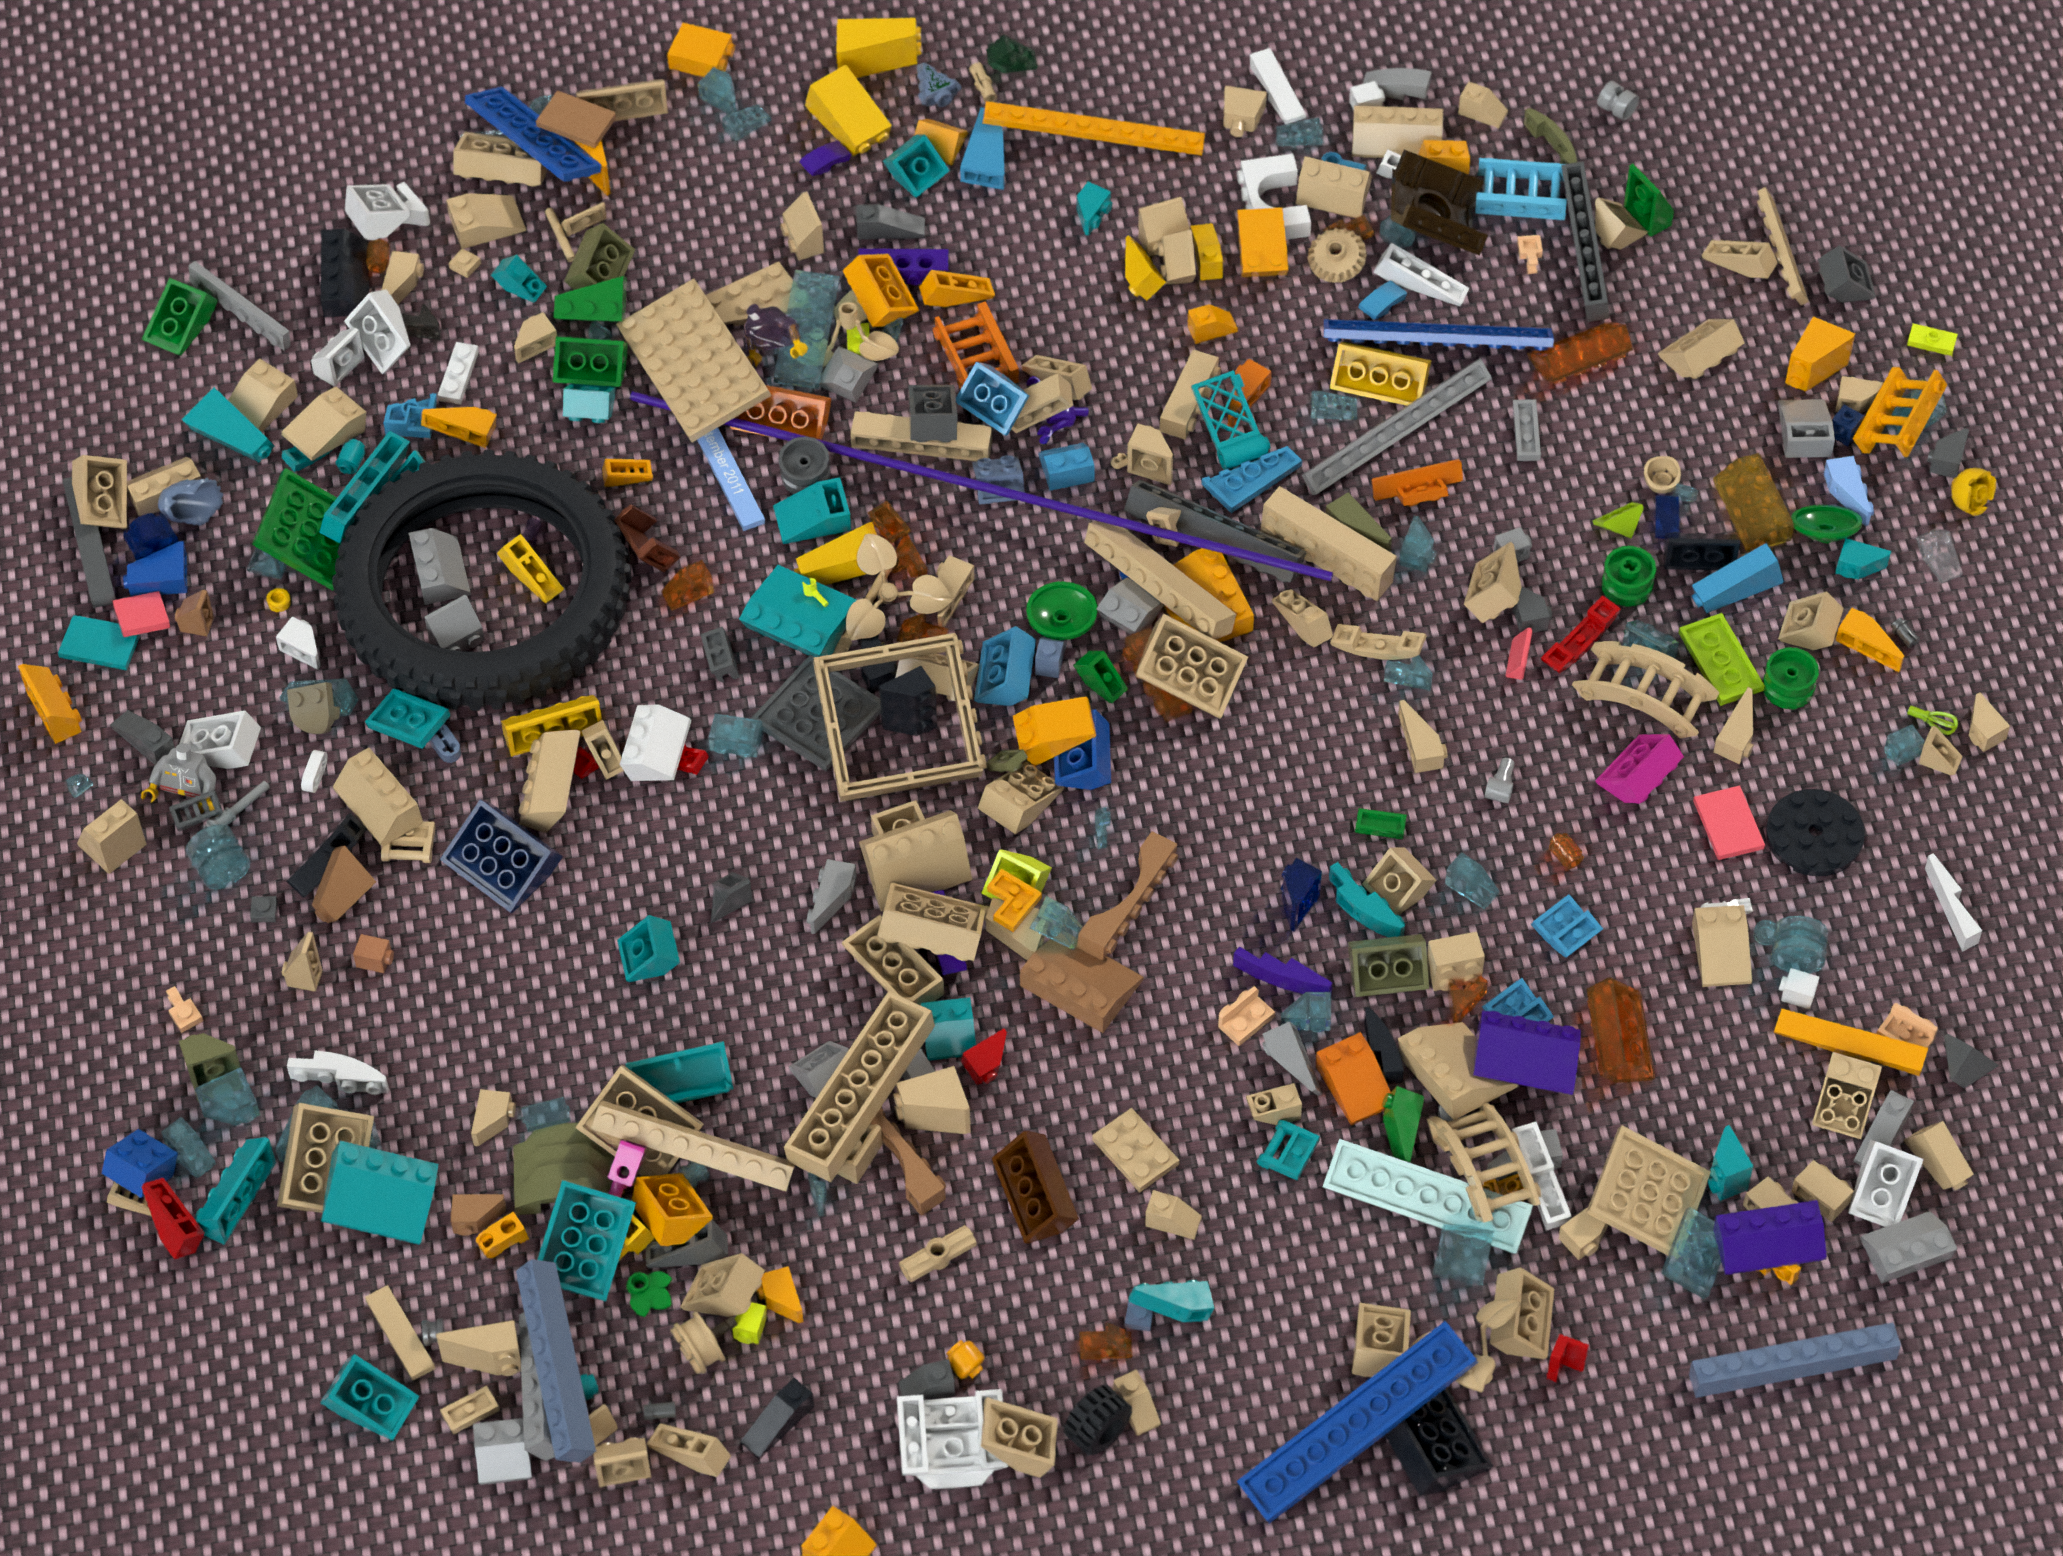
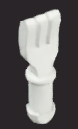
(1746, 902)

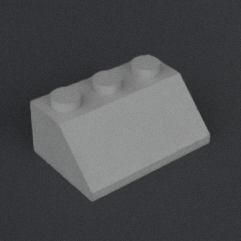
(439, 565)
(1908, 1246)

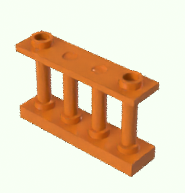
(991, 334)

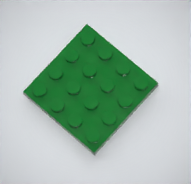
(293, 527)

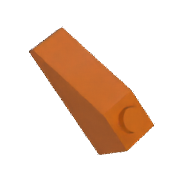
(1256, 382)

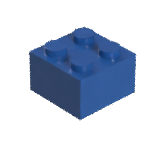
(138, 1161)

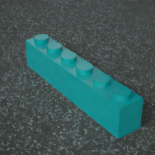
(365, 483)

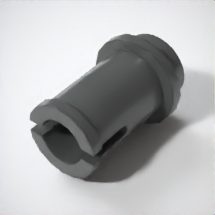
(1906, 634)
(659, 1411)

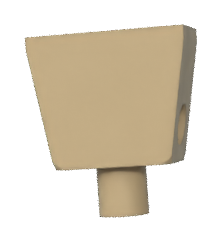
(1243, 109)

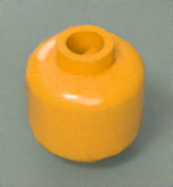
(965, 1359)

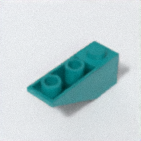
(1179, 1301)

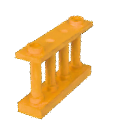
(1887, 400)

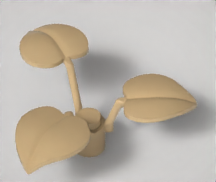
(850, 314)
(876, 556)
(1493, 1316)

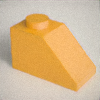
(1210, 323)
(780, 1294)

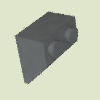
(1846, 276)

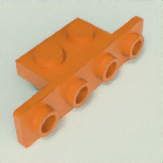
(1419, 483)

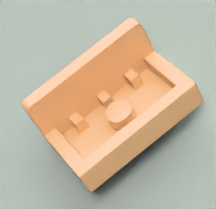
(1908, 1027)

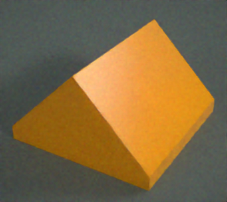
(943, 137)

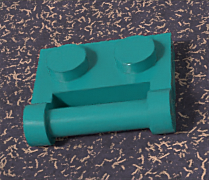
(1295, 1154)

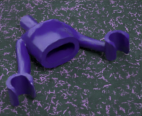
(1061, 420)

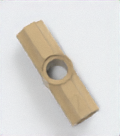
(924, 1260)

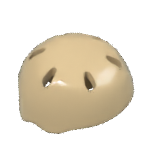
(1662, 481)

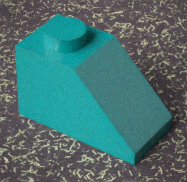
(1861, 559)

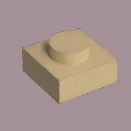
(464, 263)

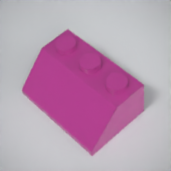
(1641, 767)

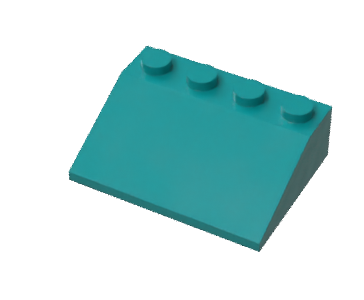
(796, 620)
(379, 1192)
(586, 1238)

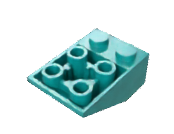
(813, 512)

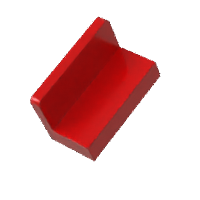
(1567, 1353)

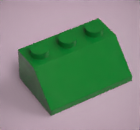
(589, 361)

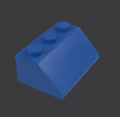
(1089, 763)

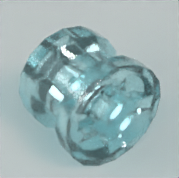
(694, 1173)

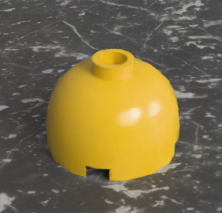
(1972, 490)

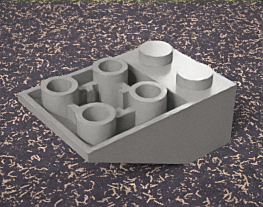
(1806, 428)

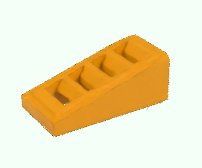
(612, 471)

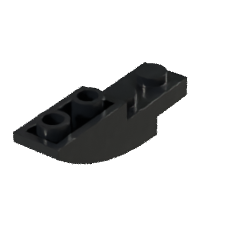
(311, 871)

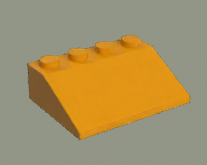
(1214, 575)

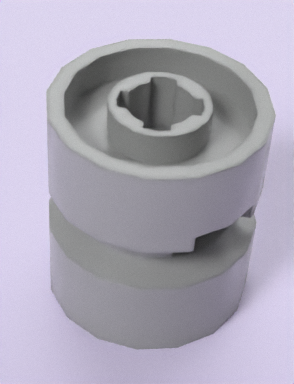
(1617, 100)

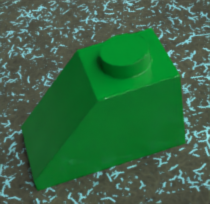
(1100, 675)

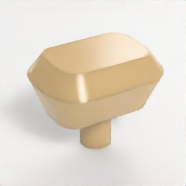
(1119, 461)

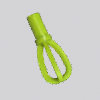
(1928, 717)

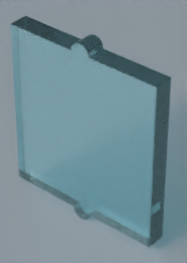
(545, 1114)

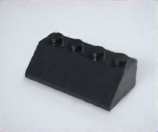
(342, 272)

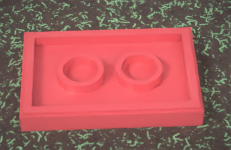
(1729, 822)

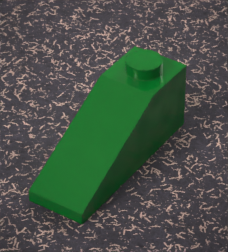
(1402, 1120)

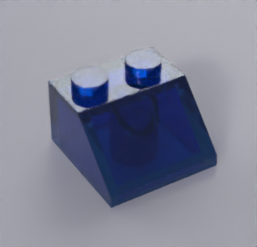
(1300, 891)

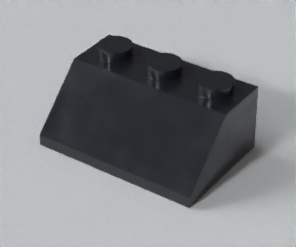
(1699, 550)
(909, 703)

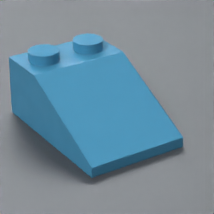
(992, 397)

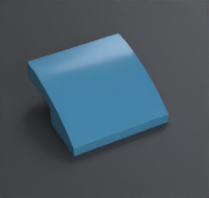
(1566, 926)
(1519, 1001)

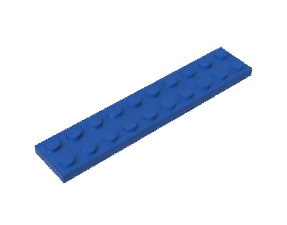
(1441, 333)
(1357, 1422)

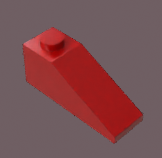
(172, 1220)

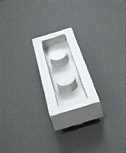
(458, 373)

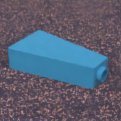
(984, 156)
(1738, 580)

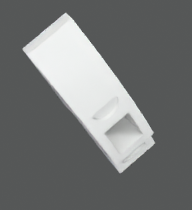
(347, 1072)

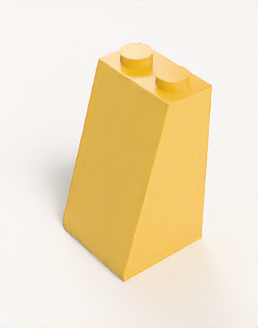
(877, 44)
(847, 111)

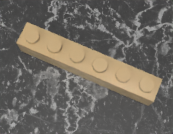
(893, 435)

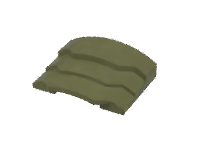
(555, 1156)

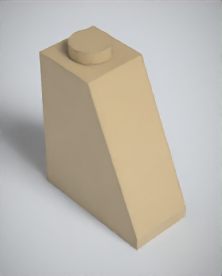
(1023, 940)
(1940, 1155)

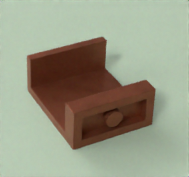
(633, 525)

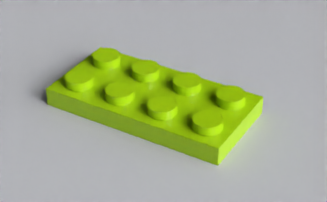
(1721, 658)

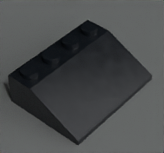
(1438, 1446)

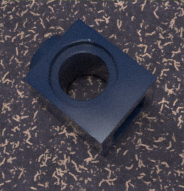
(1846, 424)

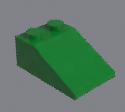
(1647, 203)
(179, 317)

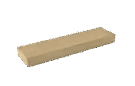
(400, 1333)

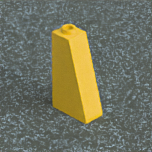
(835, 559)

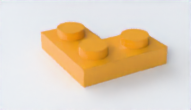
(1018, 899)

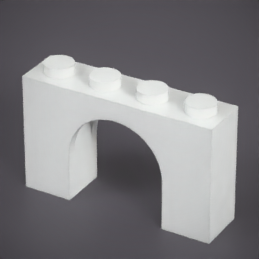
(1271, 173)

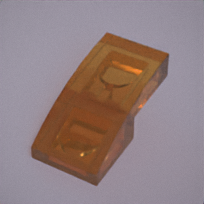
(1359, 226)

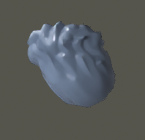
(191, 501)

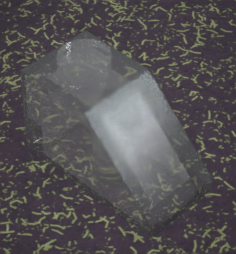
(1939, 554)

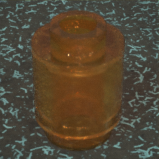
(378, 255)
(1566, 850)

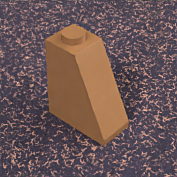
(341, 885)

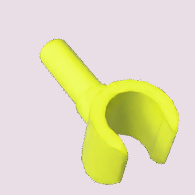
(811, 590)

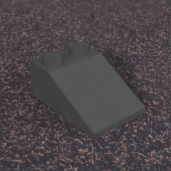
(932, 413)

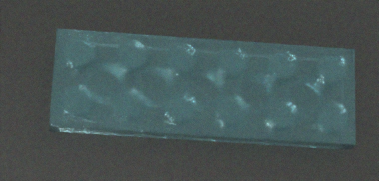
(813, 308)

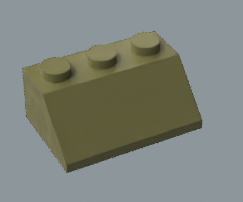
(599, 258)
(1388, 965)
(207, 1058)

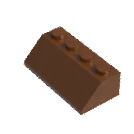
(1034, 1187)

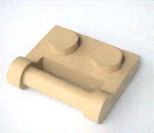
(417, 837)

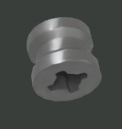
(430, 1329)

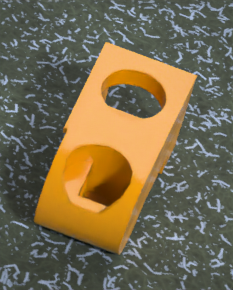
(501, 1236)

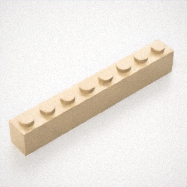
(1161, 579)
(693, 1145)

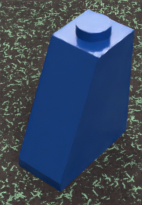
(159, 571)

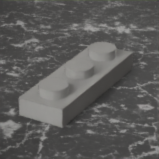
(1526, 430)

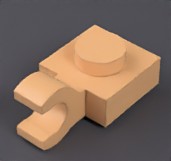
(1530, 249)
(183, 1012)

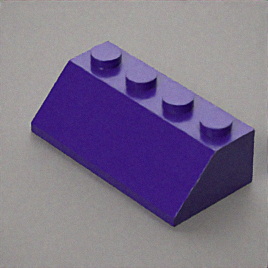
(1770, 1237)

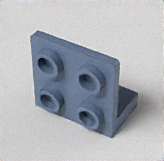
(1000, 472)

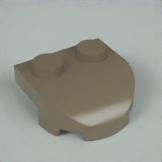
(313, 708)

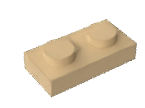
(469, 1410)

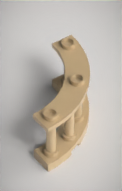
(1655, 663)
(1449, 1139)

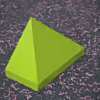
(1622, 520)

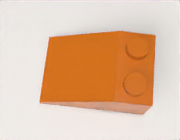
(1353, 1077)

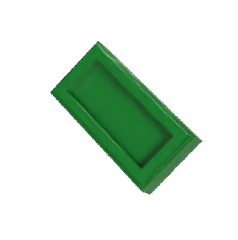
(1380, 823)

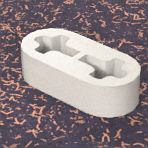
(314, 771)

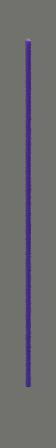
(1020, 496)

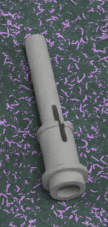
(229, 815)

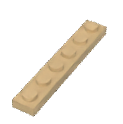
(1779, 240)

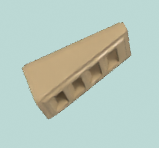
(126, 1203)

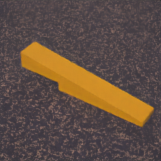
(1852, 1042)

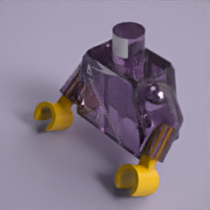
(771, 329)

